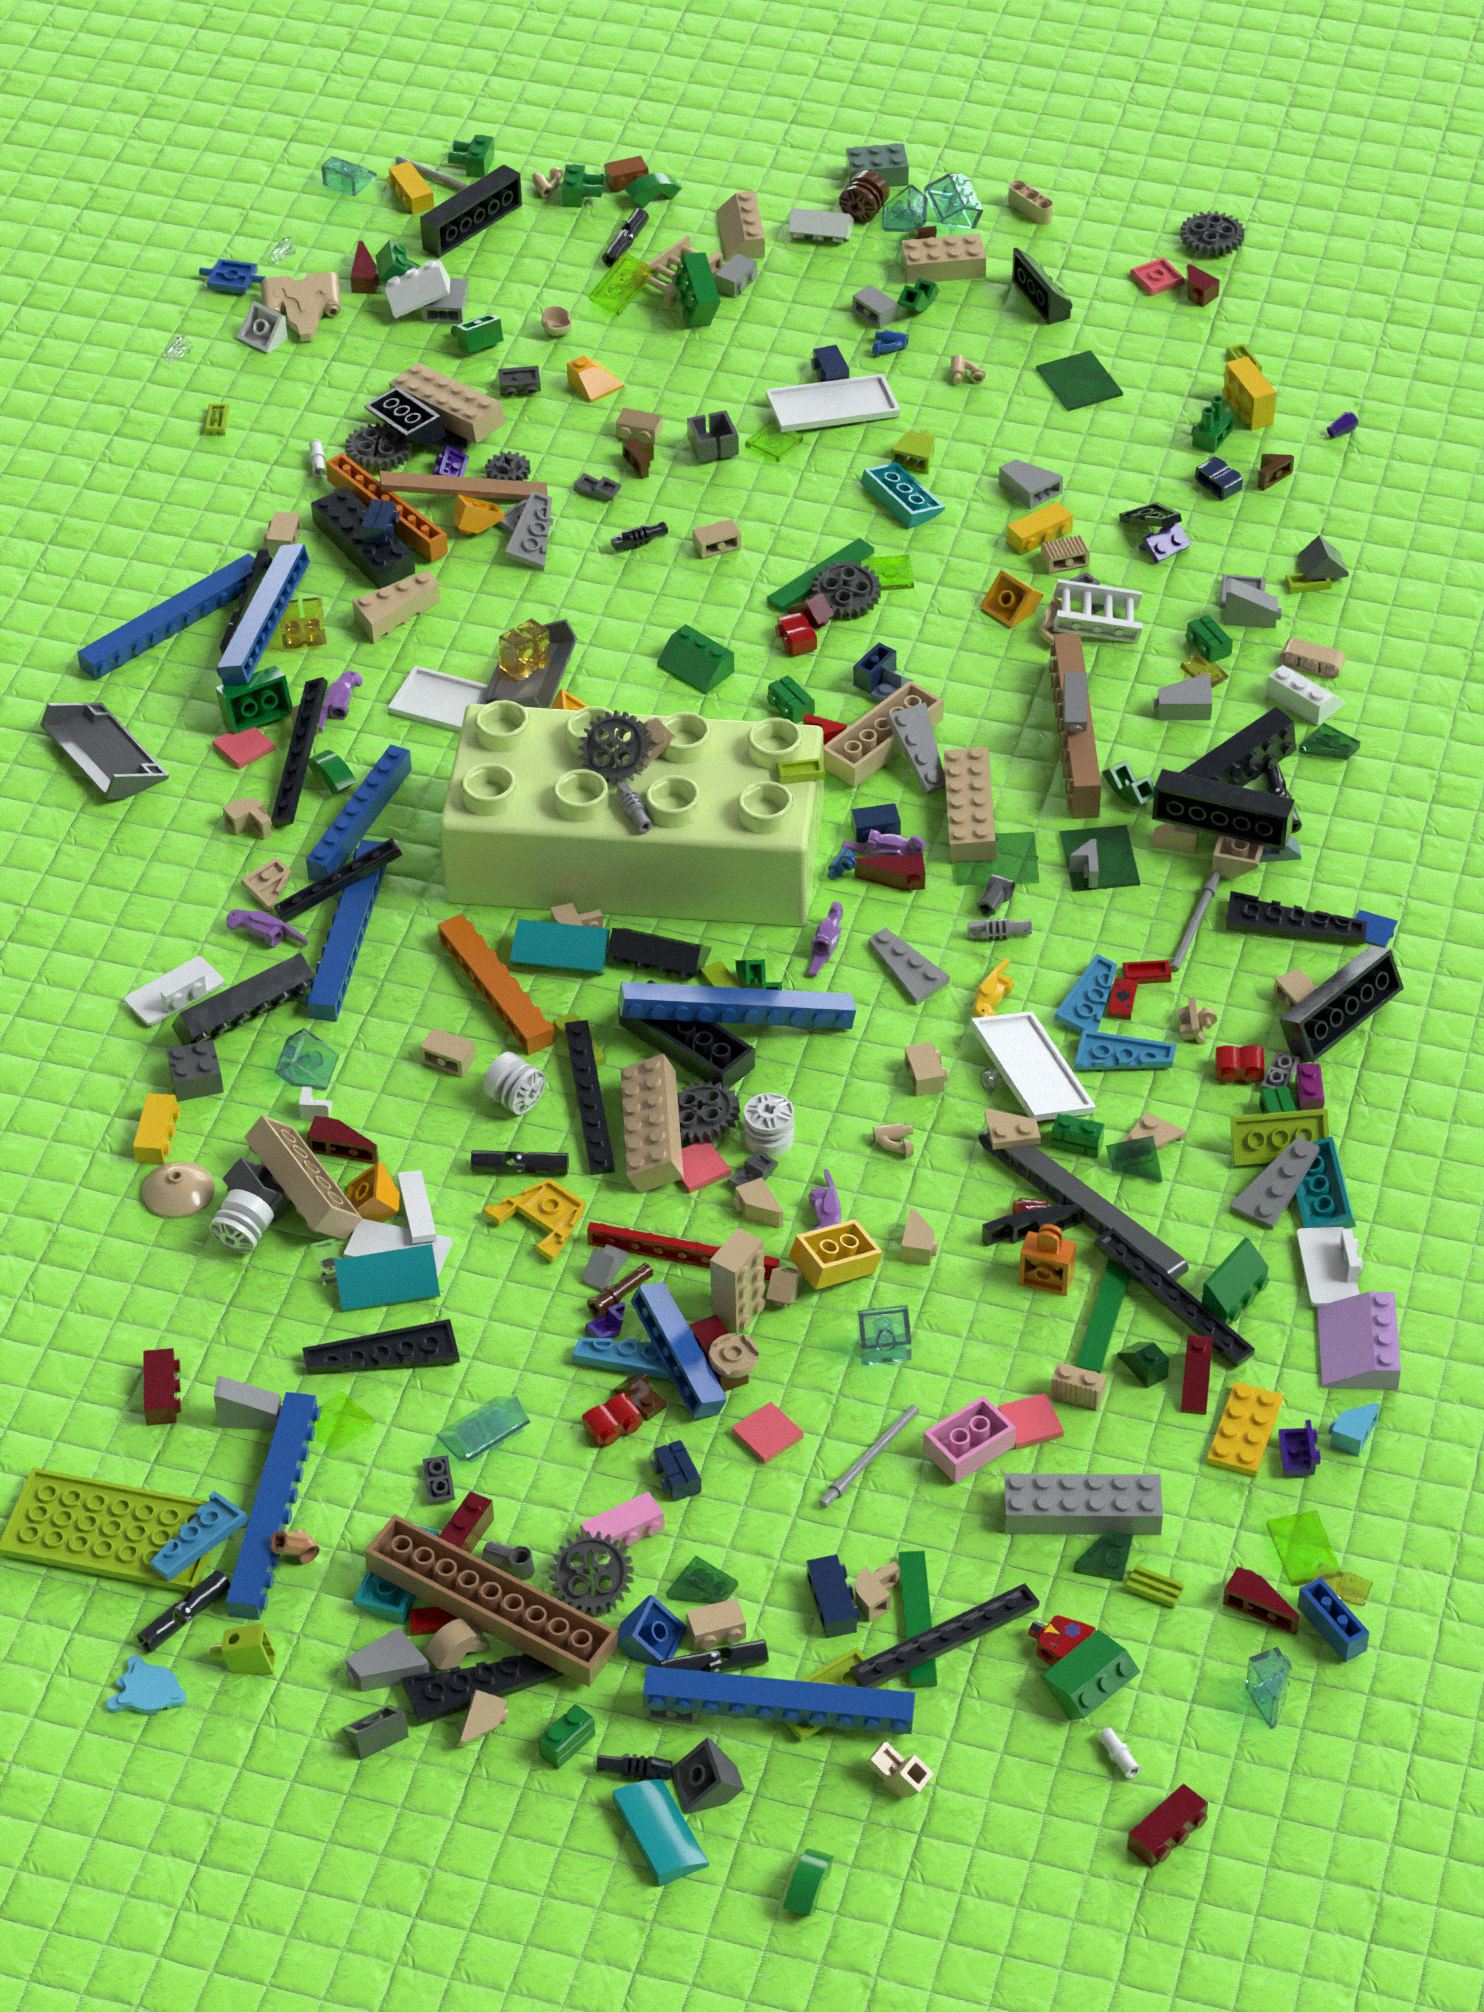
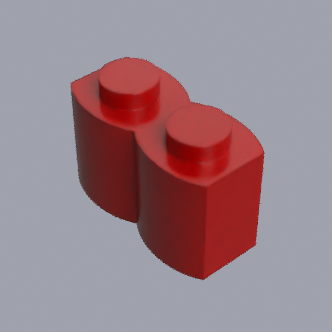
(796, 633)
(1239, 1064)
(611, 1420)

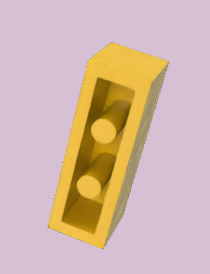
(410, 187)
(1039, 528)
(156, 1128)

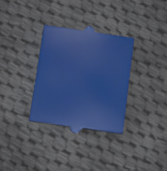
(1378, 929)

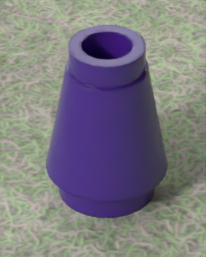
(1344, 423)

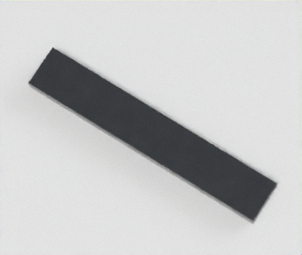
(338, 880)

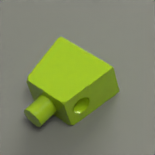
(914, 451)
(246, 1650)

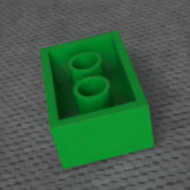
(696, 289)
(255, 703)

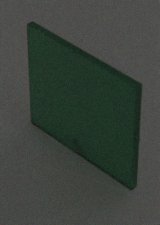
(1079, 380)
(1114, 855)
(1014, 861)

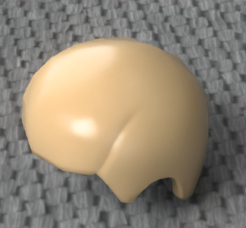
(556, 320)

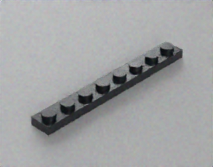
(299, 752)
(589, 1097)
(1174, 1297)
(944, 1637)

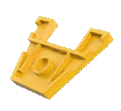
(548, 1207)

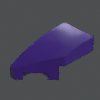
(608, 1325)

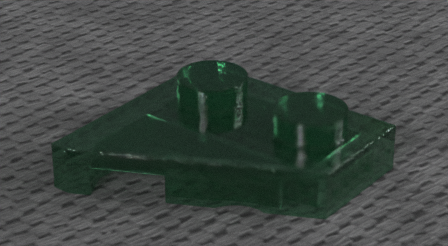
(1136, 1158)

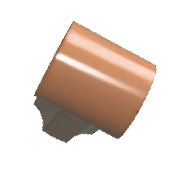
(295, 1544)

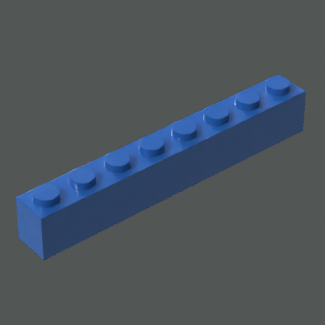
(359, 813)

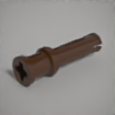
(613, 1294)

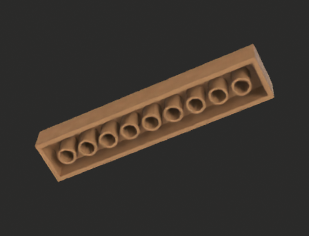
(1079, 748)
(491, 1600)

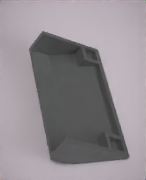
(541, 686)
(102, 748)

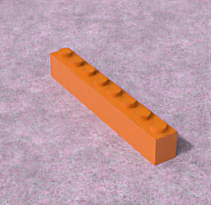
(412, 525)
(496, 984)

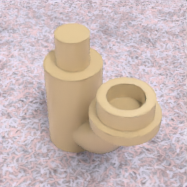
(543, 186)
(958, 367)
(887, 1134)

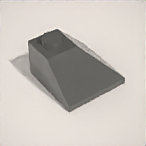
(706, 1778)

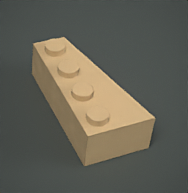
(395, 604)

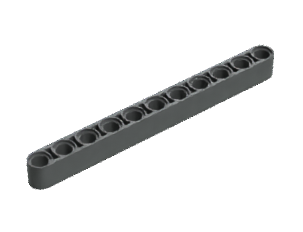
(1096, 1210)

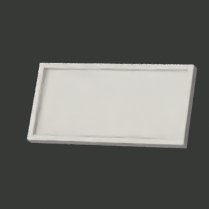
(832, 403)
(436, 698)
(1032, 1065)

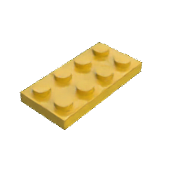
(1245, 1429)

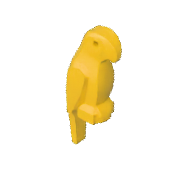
(992, 991)

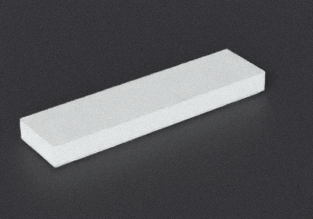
(417, 1206)

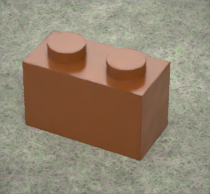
(623, 172)

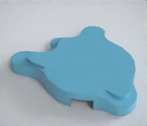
(146, 1689)

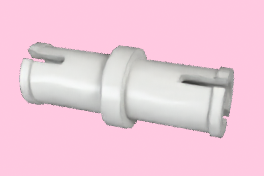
(317, 458)
(1119, 1753)

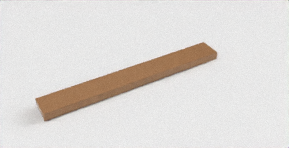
(459, 485)

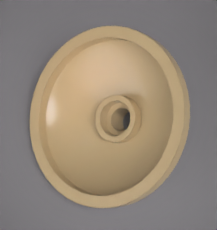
(178, 1189)

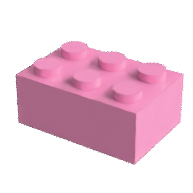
(969, 1439)

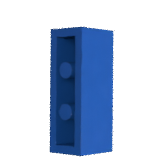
(1333, 1619)

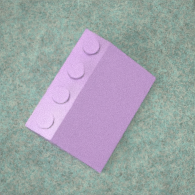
(1359, 1342)

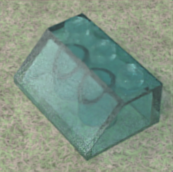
(954, 201)
(484, 1428)

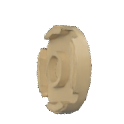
(733, 1355)

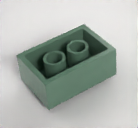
(885, 160)

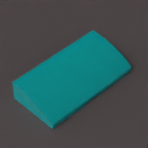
(901, 494)
(560, 946)
(1324, 1192)
(387, 1278)
(385, 1598)
(659, 1830)

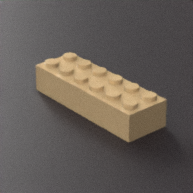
(459, 406)
(870, 740)
(970, 804)
(651, 1123)
(302, 1178)

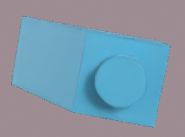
(1353, 1428)

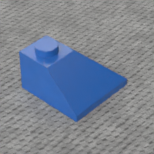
(650, 1633)

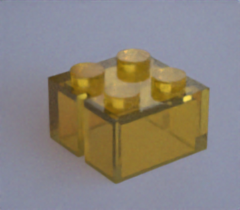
(305, 630)
(524, 654)

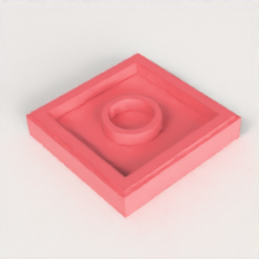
(1157, 276)
(243, 747)
(702, 1166)
(1033, 1420)
(767, 1432)

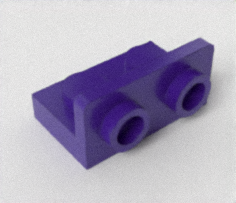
(450, 463)

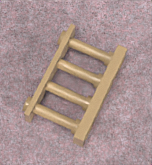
(672, 257)

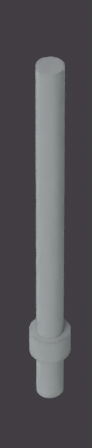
(434, 174)
(1208, 891)
(839, 1486)

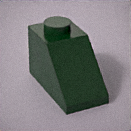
(1146, 1362)

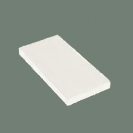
(380, 1237)

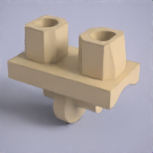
(1198, 1019)

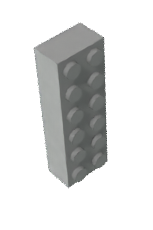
(1083, 1504)

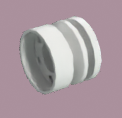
(514, 1083)
(769, 1124)
(241, 1221)

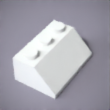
(820, 225)
(417, 287)
(1302, 695)

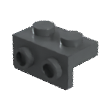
(519, 380)

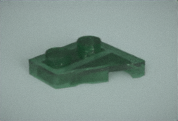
(1329, 743)
(1106, 1557)
(702, 1584)

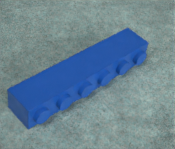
(678, 1350)

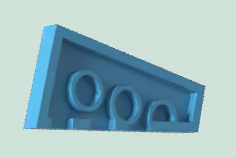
(1087, 999)
(1122, 1052)
(621, 1356)
(205, 1531)

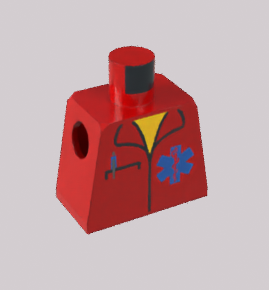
(1058, 1637)

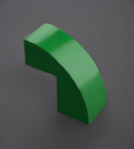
(648, 186)
(919, 296)
(333, 770)
(1126, 786)
(753, 975)
(807, 1881)

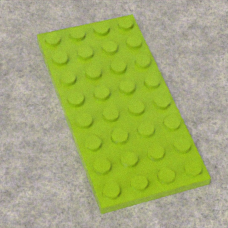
(99, 1528)

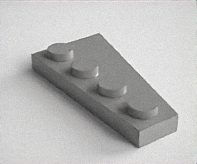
(531, 533)
(917, 741)
(913, 970)
(1274, 1188)

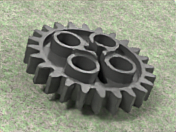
(1212, 233)
(364, 445)
(848, 588)
(635, 747)
(706, 1112)
(615, 1571)

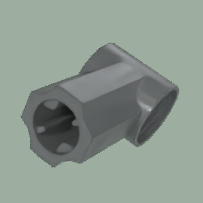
(997, 891)
(515, 1560)

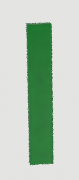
(802, 585)
(1103, 1318)
(916, 1610)

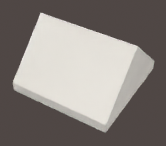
(263, 328)

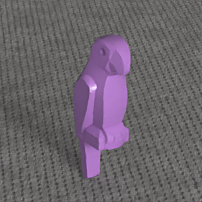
(339, 697)
(887, 845)
(263, 927)
(826, 938)
(826, 1204)

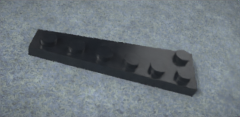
(260, 567)
(1256, 916)
(402, 1347)
(450, 1692)

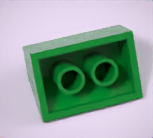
(696, 659)
(1235, 1282)
(1089, 1675)

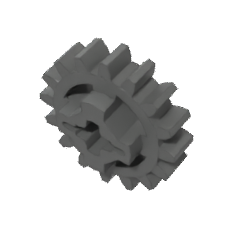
(508, 467)

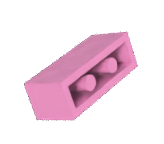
(627, 1522)

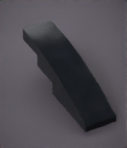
(1017, 1225)

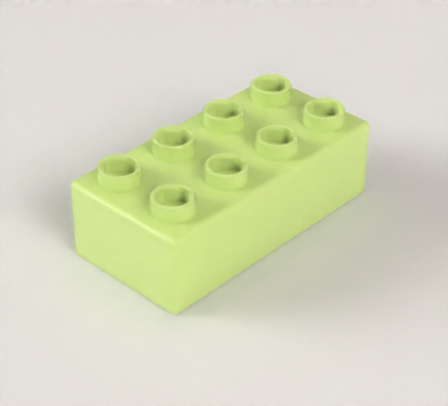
(545, 832)

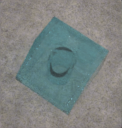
(345, 175)
(905, 211)
(306, 1061)
(884, 1335)
(1268, 1683)

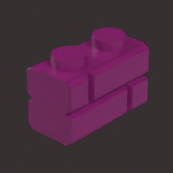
(1309, 1087)

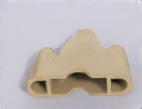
(303, 300)

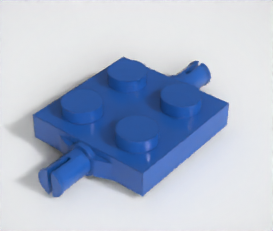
(231, 276)

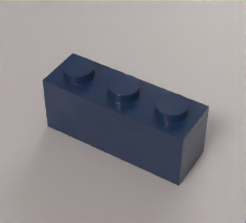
(832, 1596)

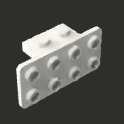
(174, 990)
(1329, 1263)

